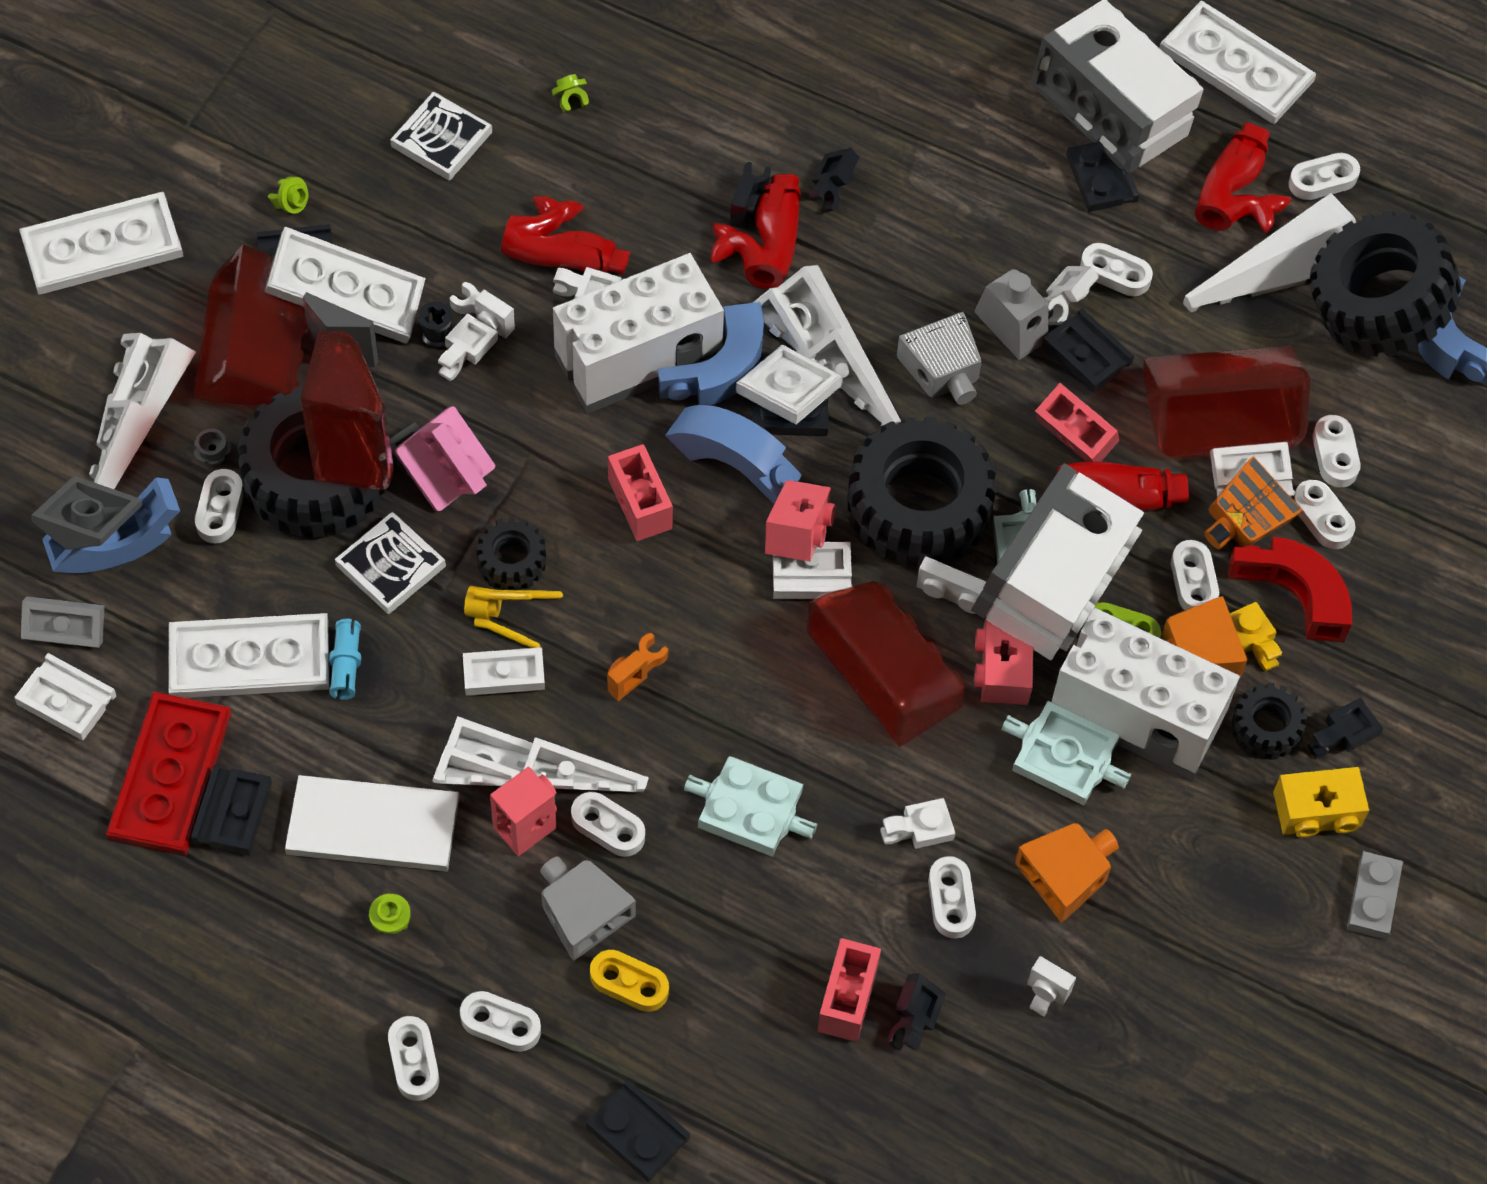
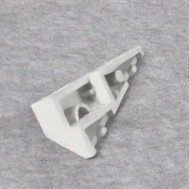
(1277, 261)
(813, 323)
(143, 387)
(492, 758)

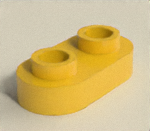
(631, 979)

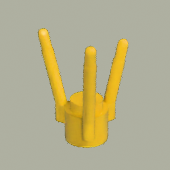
(486, 603)

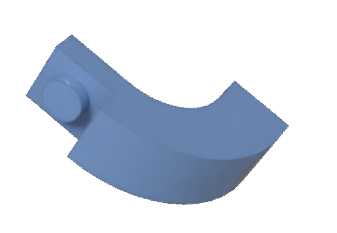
(1455, 351)
(717, 377)
(735, 440)
(135, 538)

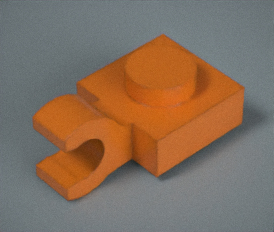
(631, 671)

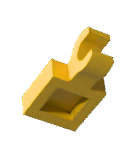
(1257, 635)

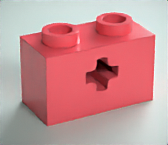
(1077, 425)
(640, 492)
(799, 520)
(1003, 680)
(524, 810)
(849, 990)

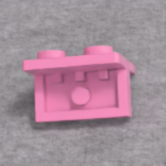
(445, 459)

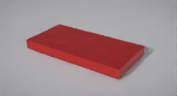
(168, 773)

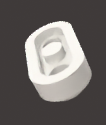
(1322, 177)
(1118, 268)
(1336, 447)
(219, 509)
(1321, 512)
(1193, 580)
(611, 823)
(953, 899)
(502, 1020)
(413, 1060)

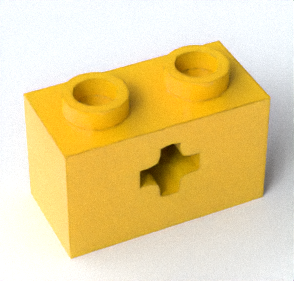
(1321, 801)

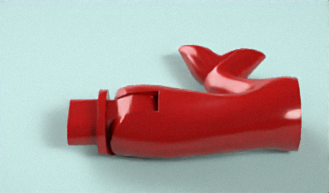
(1232, 171)
(777, 224)
(528, 242)
(1138, 485)

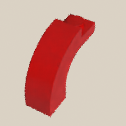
(1307, 577)

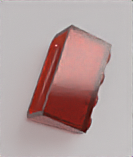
(248, 335)
(1227, 399)
(345, 416)
(885, 659)

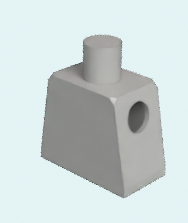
(1014, 313)
(583, 904)

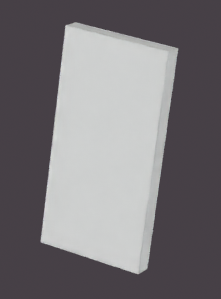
(1237, 62)
(101, 243)
(347, 280)
(249, 655)
(372, 823)

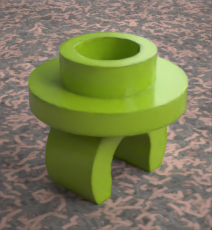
(568, 87)
(291, 195)
(389, 914)

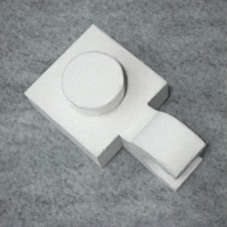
(571, 284)
(1068, 287)
(487, 309)
(468, 341)
(923, 822)
(1049, 984)

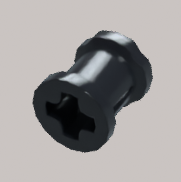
(432, 328)

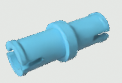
(345, 659)

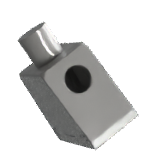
(942, 358)

